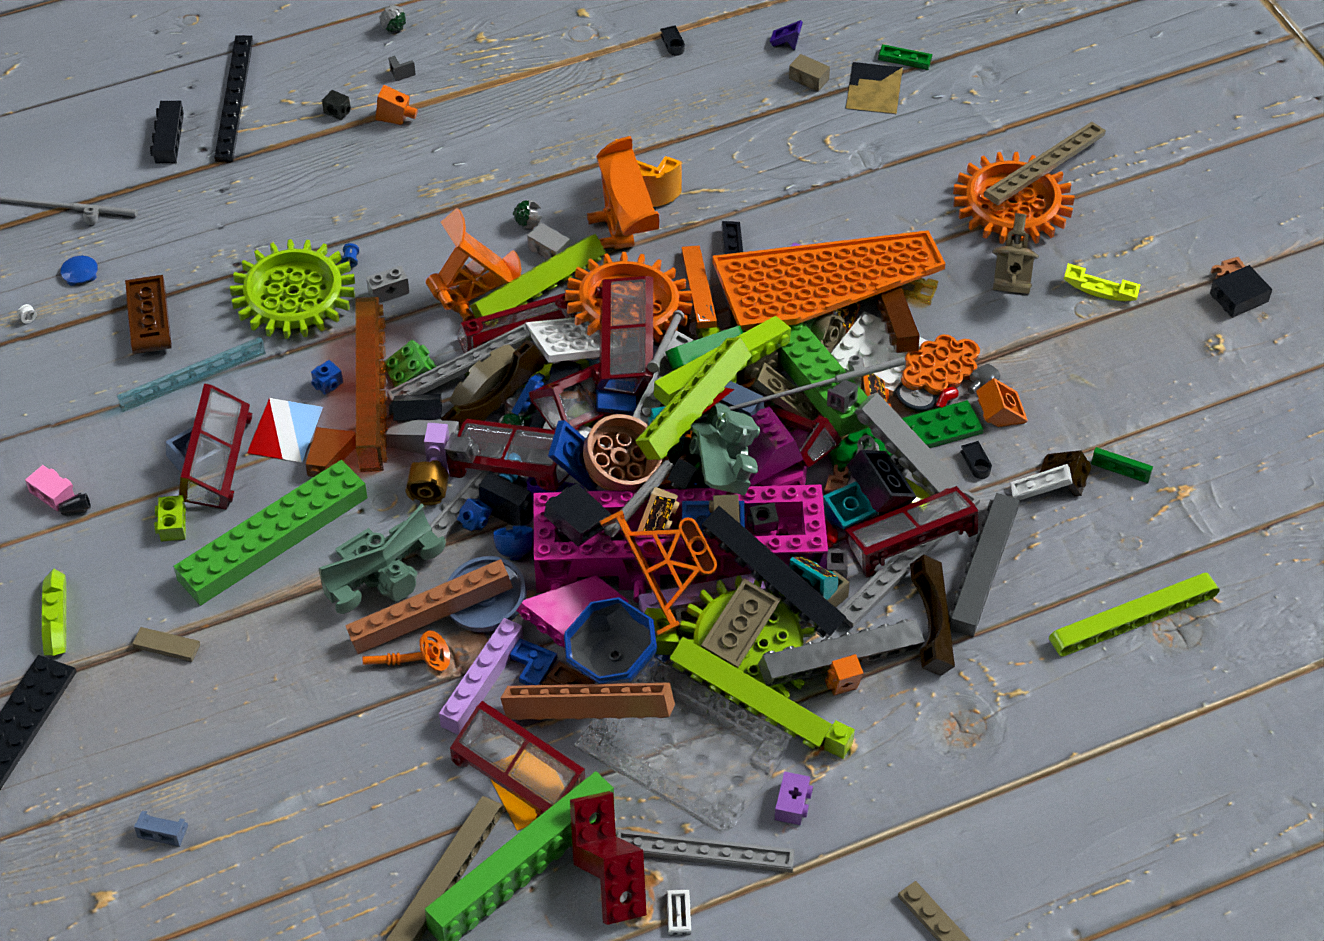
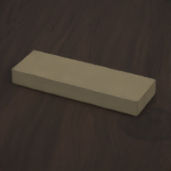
(166, 644)

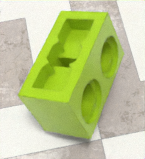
(171, 518)

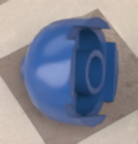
(514, 542)

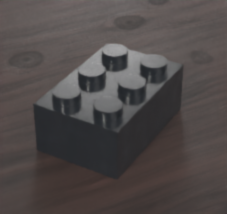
(880, 480)

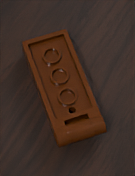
(148, 314)

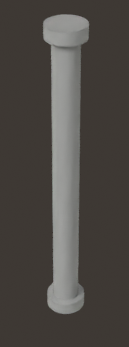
(653, 366)

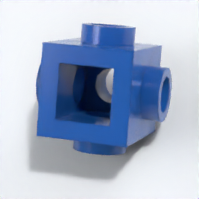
(326, 377)
(474, 514)

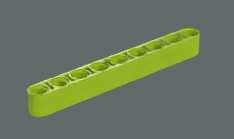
(1133, 614)

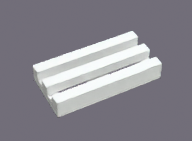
(679, 929)

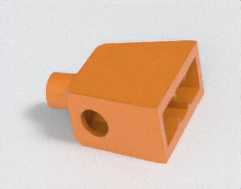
(393, 106)

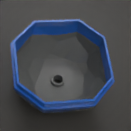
(607, 630)

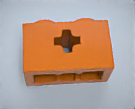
(844, 675)

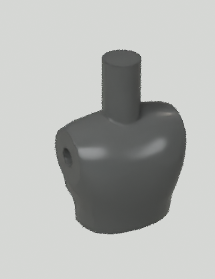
(981, 376)

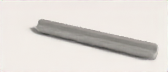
(641, 496)

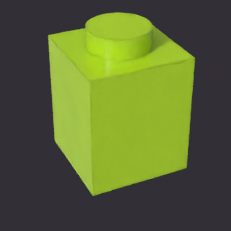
(839, 739)

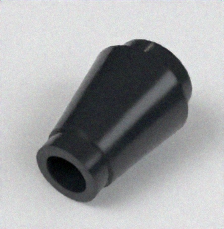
(75, 504)

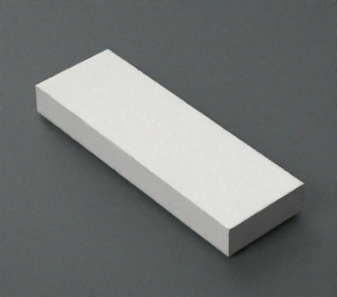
(1041, 482)

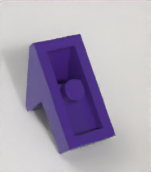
(787, 34)

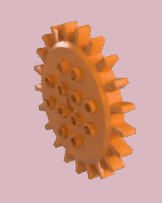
(1039, 200)
(666, 292)

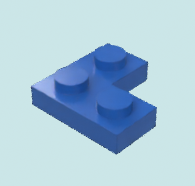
(523, 401)
(537, 661)

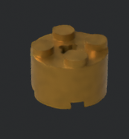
(427, 482)

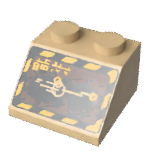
(659, 510)

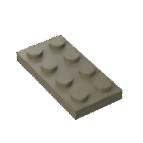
(771, 382)
(740, 623)

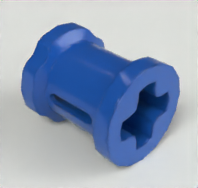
(347, 255)

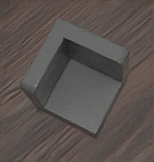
(403, 70)

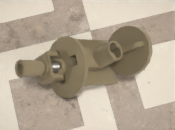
(1014, 261)

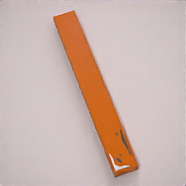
(699, 286)

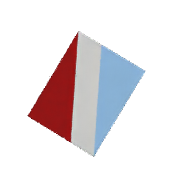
(285, 430)

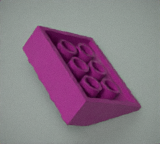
(773, 447)

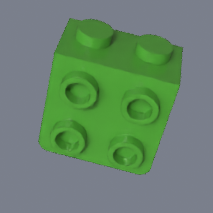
(408, 363)

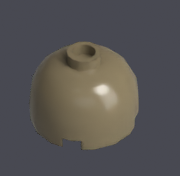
(829, 330)

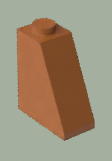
(329, 448)

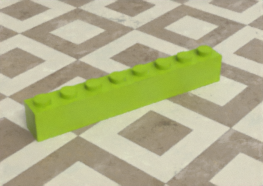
(540, 277)
(759, 341)
(693, 398)
(750, 692)

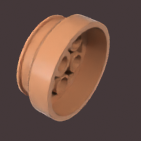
(609, 433)

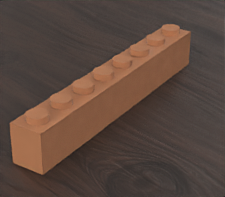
(429, 606)
(588, 701)

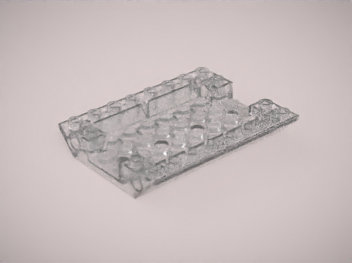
(699, 727)

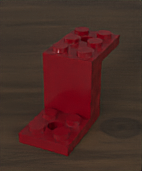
(608, 857)

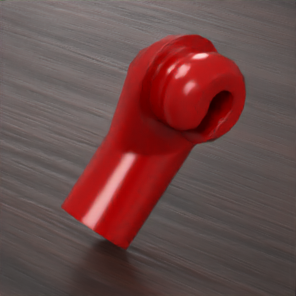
(947, 395)
(832, 534)

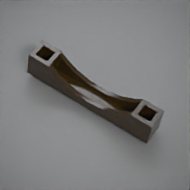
(524, 363)
(929, 581)

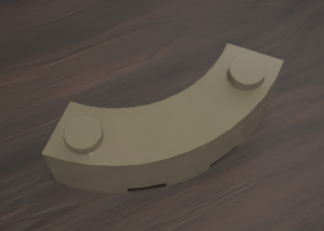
(483, 376)

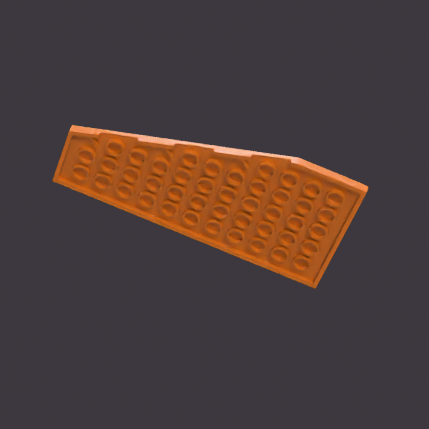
(821, 277)

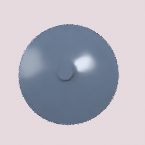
(489, 613)

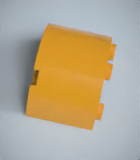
(662, 182)

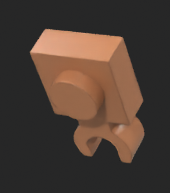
(1227, 266)
(837, 480)

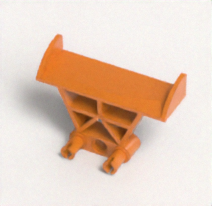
(626, 198)
(468, 276)
(690, 533)

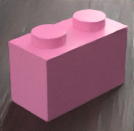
(49, 487)

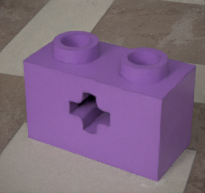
(790, 809)

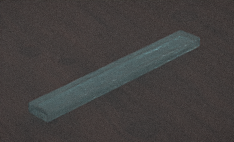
(191, 374)

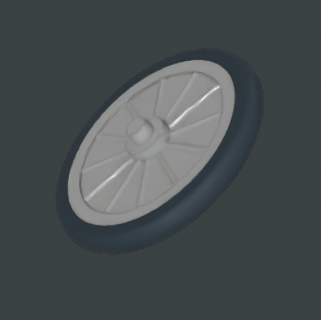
(915, 399)

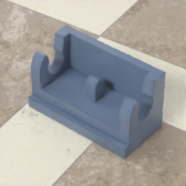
(160, 829)

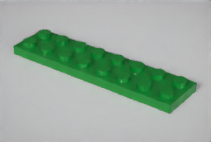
(932, 427)

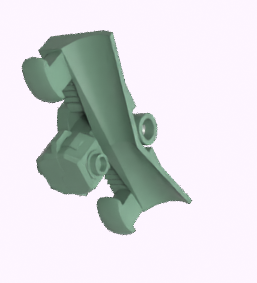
(723, 448)
(379, 562)

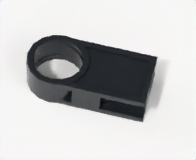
(672, 37)
(975, 455)

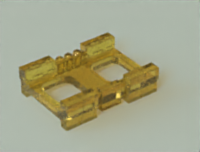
(916, 293)

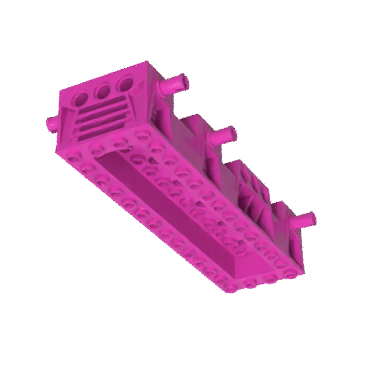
(560, 563)

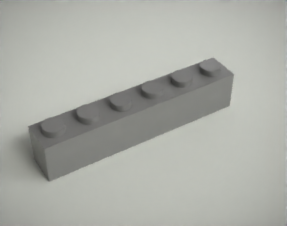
(905, 444)

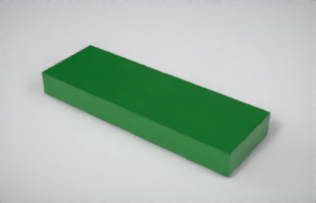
(905, 57)
(1121, 465)

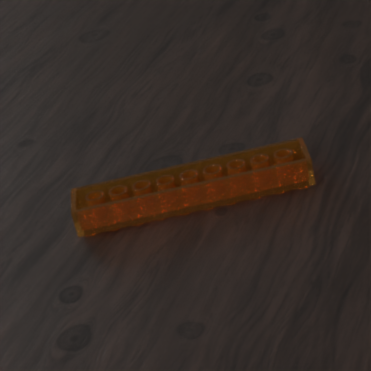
(370, 385)

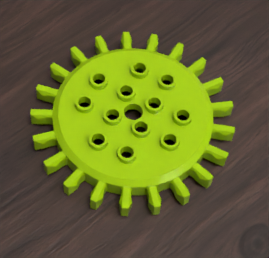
(275, 272)
(786, 623)

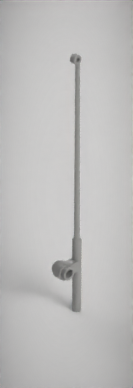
(90, 212)
(857, 369)

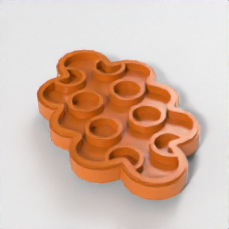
(940, 364)

